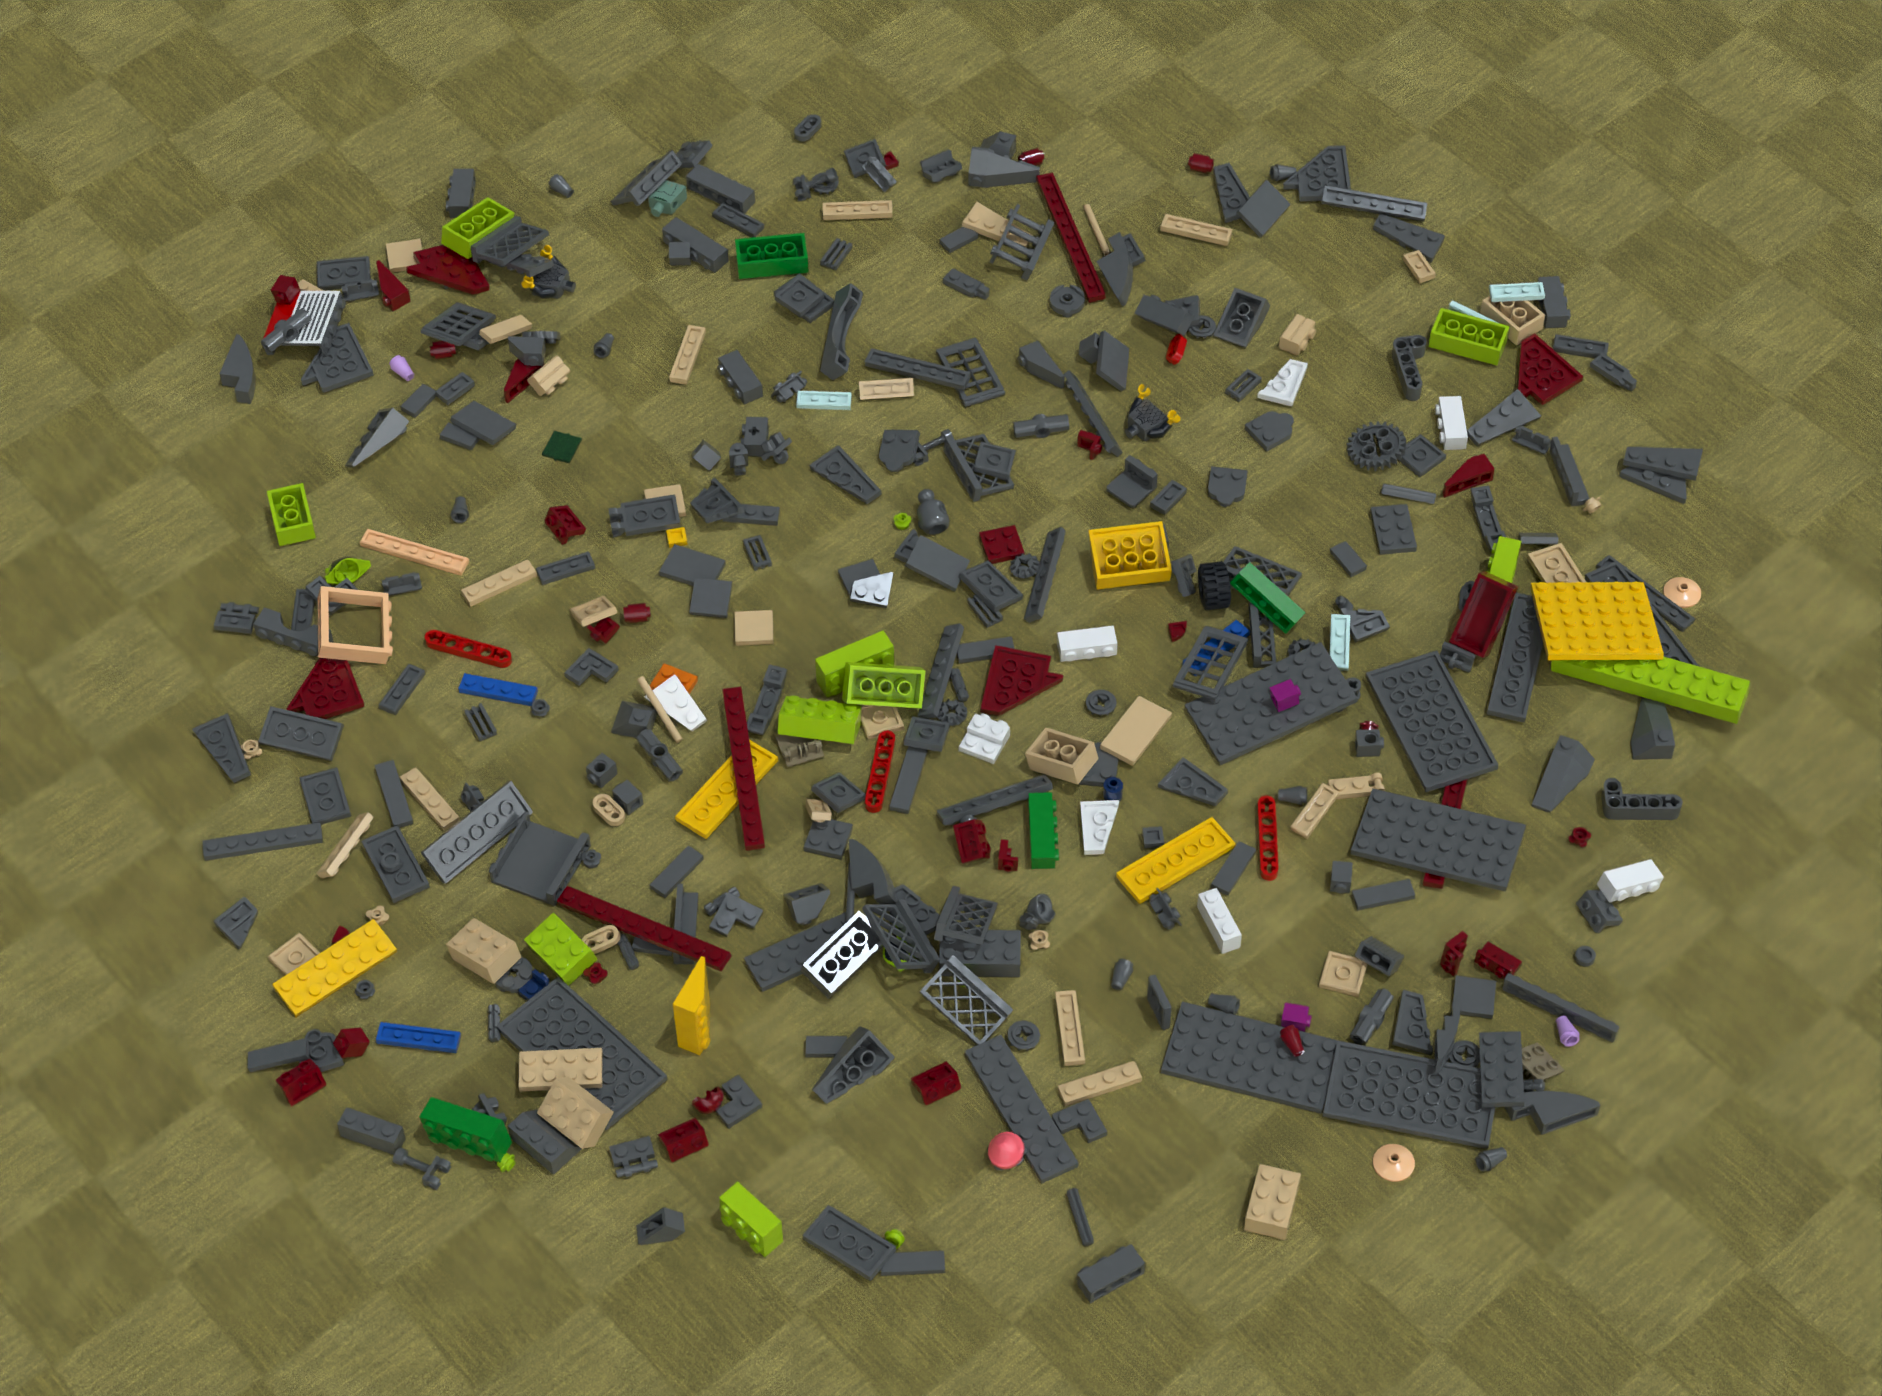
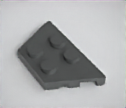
(1664, 484)
(716, 503)

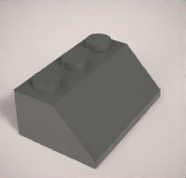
(542, 1141)

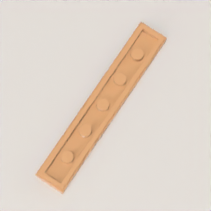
(414, 552)

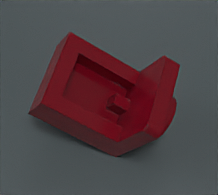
(1089, 442)
(603, 630)

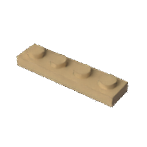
(857, 210)
(1196, 230)
(687, 354)
(499, 583)
(429, 799)
(348, 841)
(1070, 1028)
(1099, 1083)

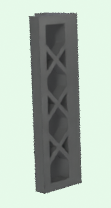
(1568, 473)
(1257, 636)
(685, 918)

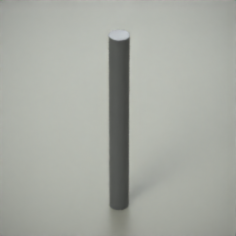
(850, 897)

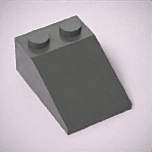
(1242, 317)

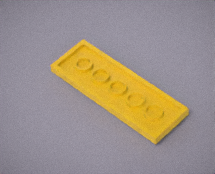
(719, 794)
(1175, 860)
(334, 968)

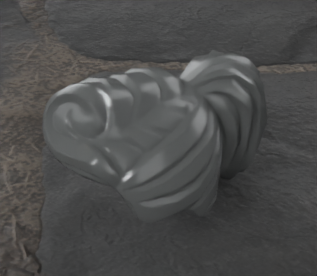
(1038, 912)

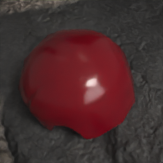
(710, 1103)

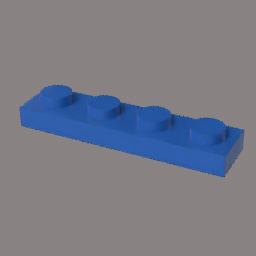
(1234, 628)
(498, 689)
(418, 1037)

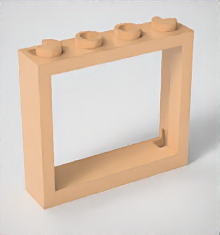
(347, 651)

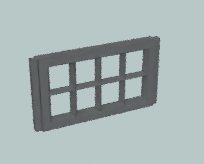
(429, 328)
(982, 395)
(1201, 690)

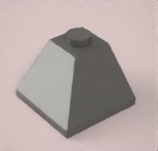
(1001, 143)
(633, 719)
(807, 902)

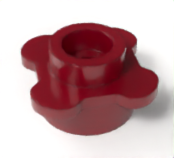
(1368, 725)
(1580, 832)
(595, 978)

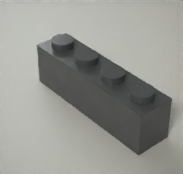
(720, 188)
(702, 248)

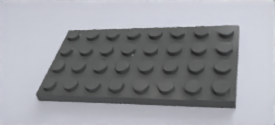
(1246, 716)
(1431, 721)
(1438, 839)
(563, 1020)
(1249, 1058)
(1407, 1095)

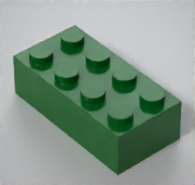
(771, 255)
(465, 1130)

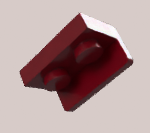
(563, 523)
(972, 841)
(1453, 953)
(1497, 960)
(301, 1082)
(936, 1082)
(684, 1139)

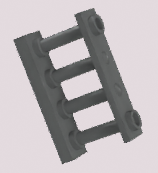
(1037, 242)

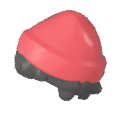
(1006, 1151)

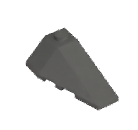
(856, 1061)

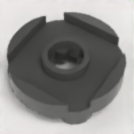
(1067, 308)
(513, 984)

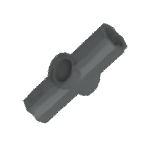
(286, 330)
(1041, 425)
(653, 747)
(1371, 1017)

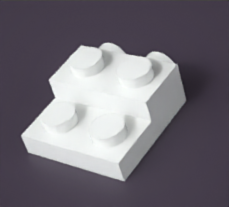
(985, 738)

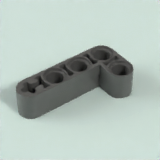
(1404, 353)
(1638, 805)

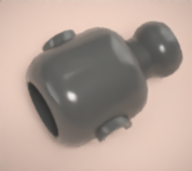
(931, 513)

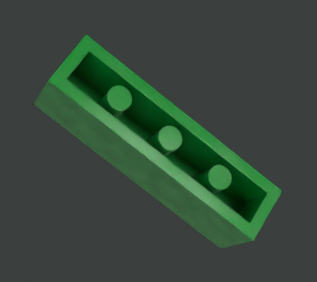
(1267, 597)
(1042, 830)

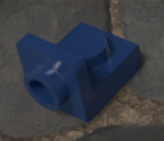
(534, 985)

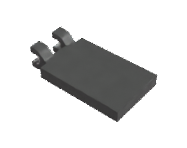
(645, 516)

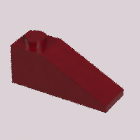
(393, 291)
(517, 379)
(1472, 473)

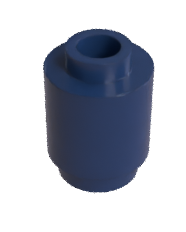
(1112, 789)

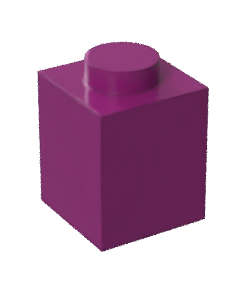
(1285, 695)
(1296, 1015)

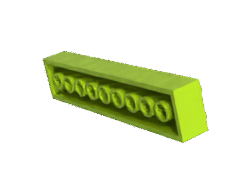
(1666, 682)

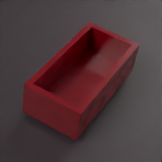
(1483, 614)

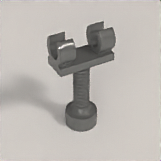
(802, 182)
(922, 455)
(401, 1156)

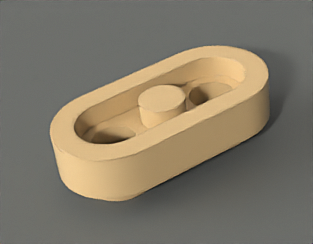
(610, 810)
(600, 938)

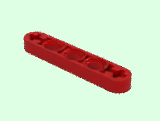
(474, 654)
(881, 779)
(1270, 829)

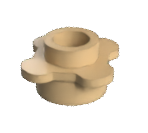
(1592, 505)
(249, 745)
(381, 919)
(1039, 935)

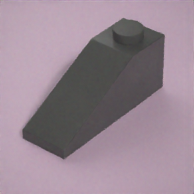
(1040, 364)

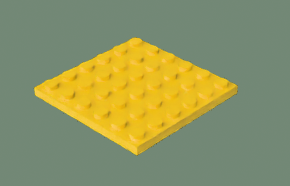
(1596, 621)

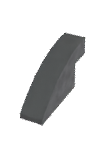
(1118, 268)
(239, 371)
(869, 875)
(1554, 1109)

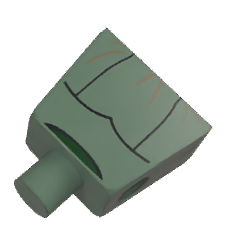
(667, 198)

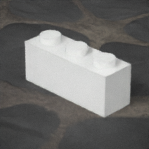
(1451, 423)
(1087, 643)
(1630, 880)
(1219, 920)

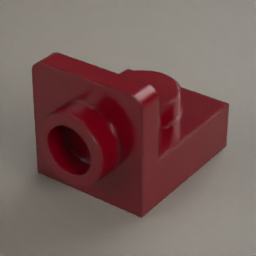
(1005, 861)

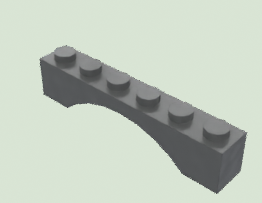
(835, 359)

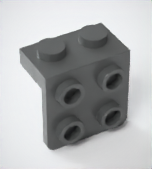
(1133, 483)

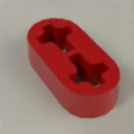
(1176, 349)

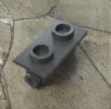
(879, 174)
(354, 292)
(783, 391)
(1530, 440)
(406, 583)
(471, 796)
(1169, 915)

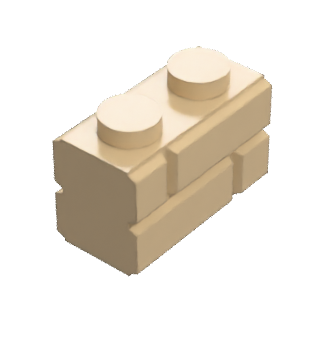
(1297, 335)
(549, 375)

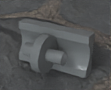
(775, 447)
(738, 458)
(1457, 657)
(488, 1106)

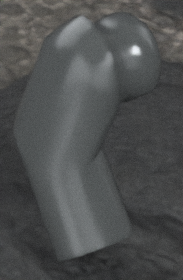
(1343, 603)

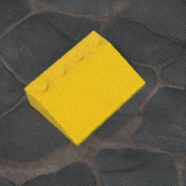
(1129, 555)
(693, 1011)

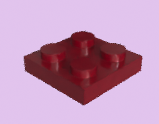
(1001, 544)

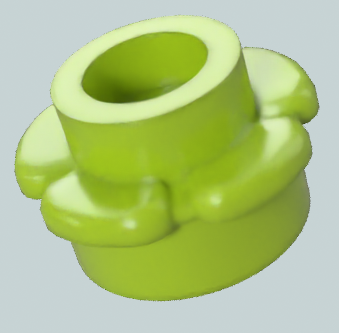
(902, 521)
(507, 1162)
(895, 1237)

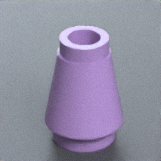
(401, 367)
(1567, 1032)

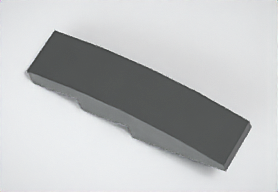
(1446, 1037)

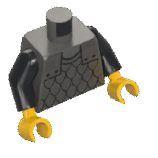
(552, 281)
(1147, 420)

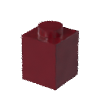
(285, 289)
(351, 1042)

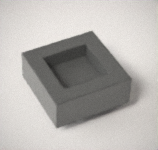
(1153, 837)

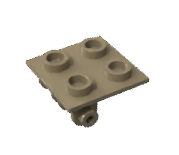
(799, 749)
(1538, 1063)

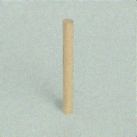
(1096, 229)
(659, 708)

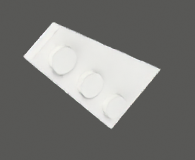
(1286, 384)
(679, 703)
(1097, 823)

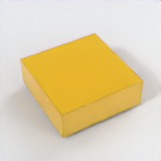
(676, 536)

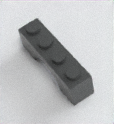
(271, 627)

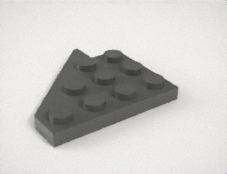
(1326, 169)
(342, 364)

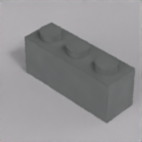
(461, 191)
(1555, 303)
(1164, 314)
(740, 377)
(371, 1131)
(1110, 1273)

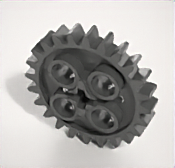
(1389, 440)

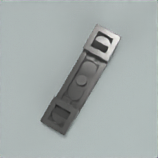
(1486, 515)
(768, 700)

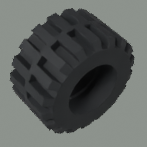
(1214, 585)

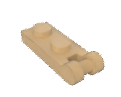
(1357, 786)

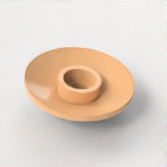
(1682, 592)
(1393, 1170)

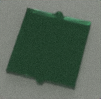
(562, 446)

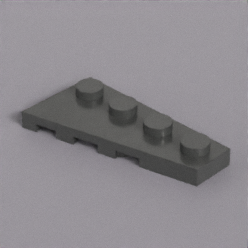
(1230, 191)
(1669, 461)

